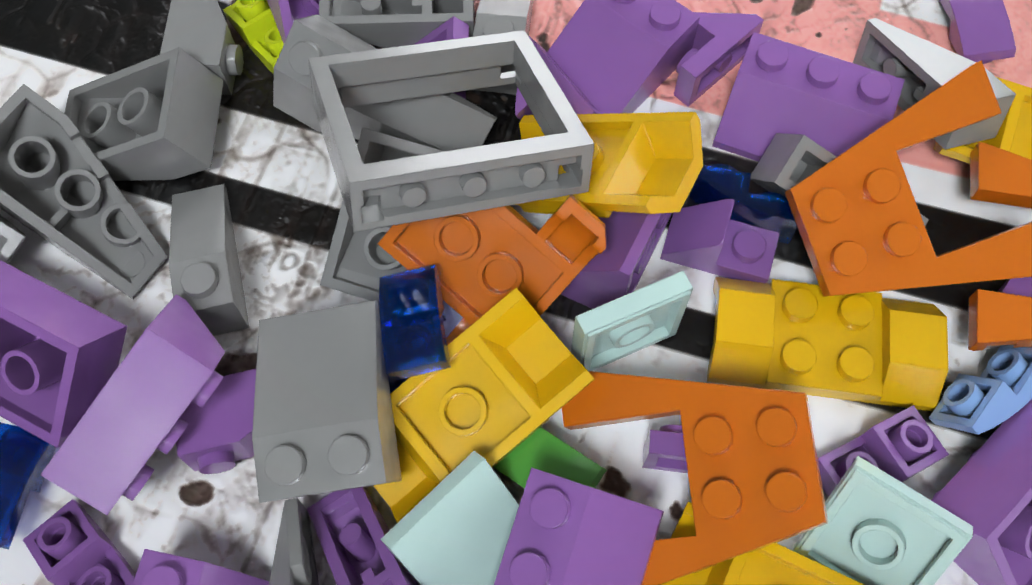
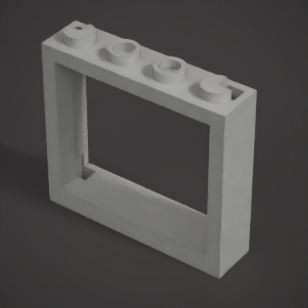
(453, 179)

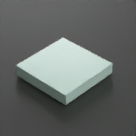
(630, 322)
(457, 528)
(884, 531)

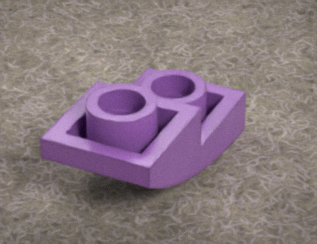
(980, 29)
(896, 446)
(77, 551)

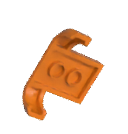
(495, 251)

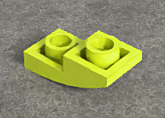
(257, 28)

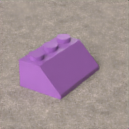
(806, 94)
(620, 266)
(51, 355)
(139, 409)
(996, 499)
(577, 536)

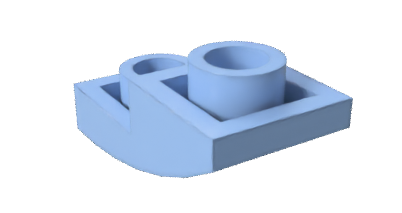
(986, 401)

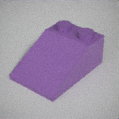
(623, 49)

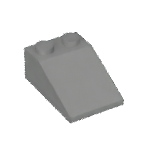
(150, 117)
(355, 258)
(322, 404)

